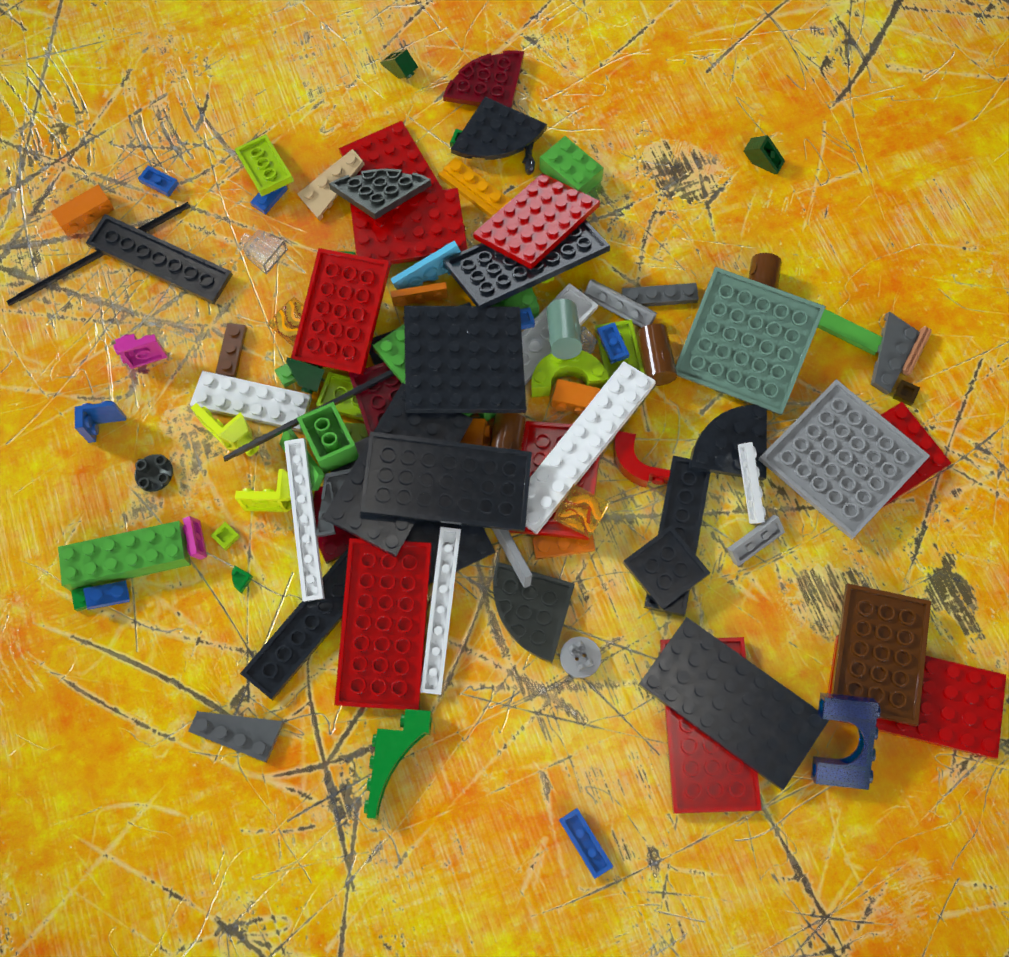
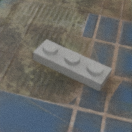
(756, 540)

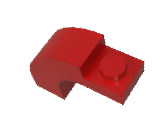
(631, 466)

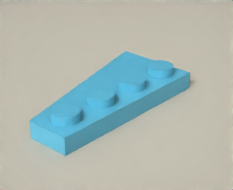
(426, 269)

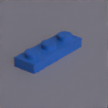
(585, 843)

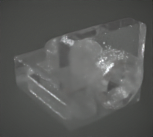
(588, 340)

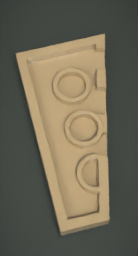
(318, 194)

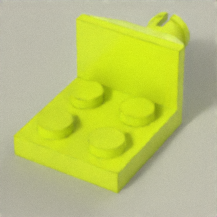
(232, 435)
(268, 499)

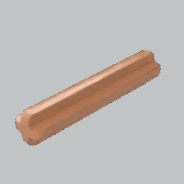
(916, 351)

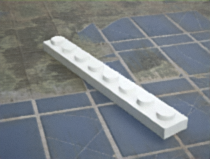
(304, 520)
(440, 611)

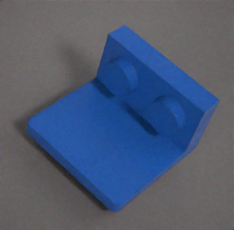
(90, 415)

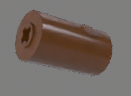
(766, 269)
(657, 353)
(508, 431)

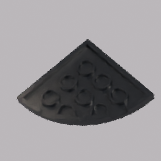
(497, 132)
(718, 442)

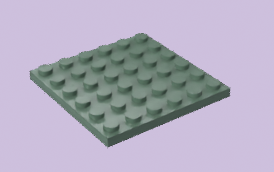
(749, 340)

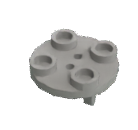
(585, 665)

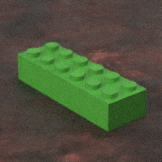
(123, 556)

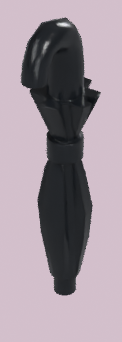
(528, 159)

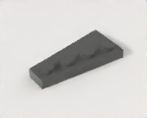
(893, 352)
(244, 734)

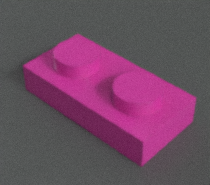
(194, 537)

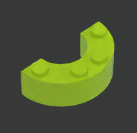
(582, 366)

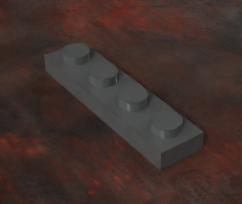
(663, 294)

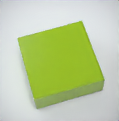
(225, 536)

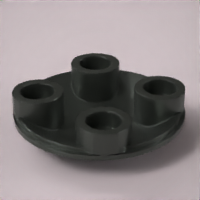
(153, 472)

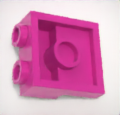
(139, 351)

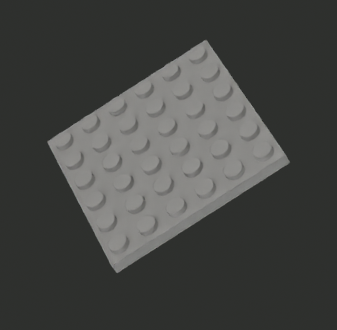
(844, 458)

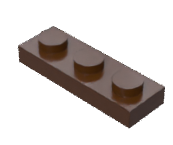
(231, 350)

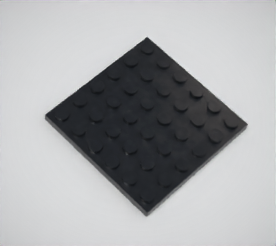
(463, 360)

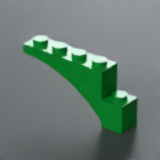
(389, 751)

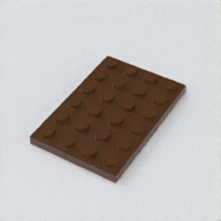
(882, 650)

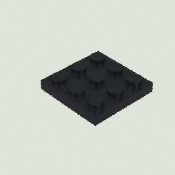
(666, 568)

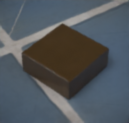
(906, 392)

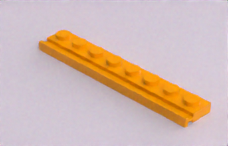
(473, 187)

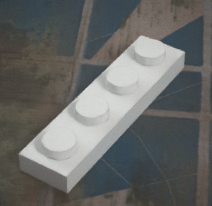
(750, 477)

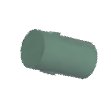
(564, 329)

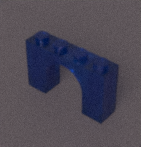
(854, 769)

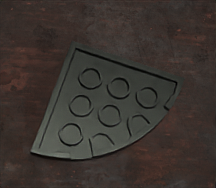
(379, 189)
(532, 613)

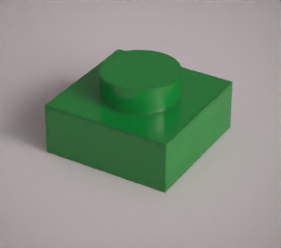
(79, 598)

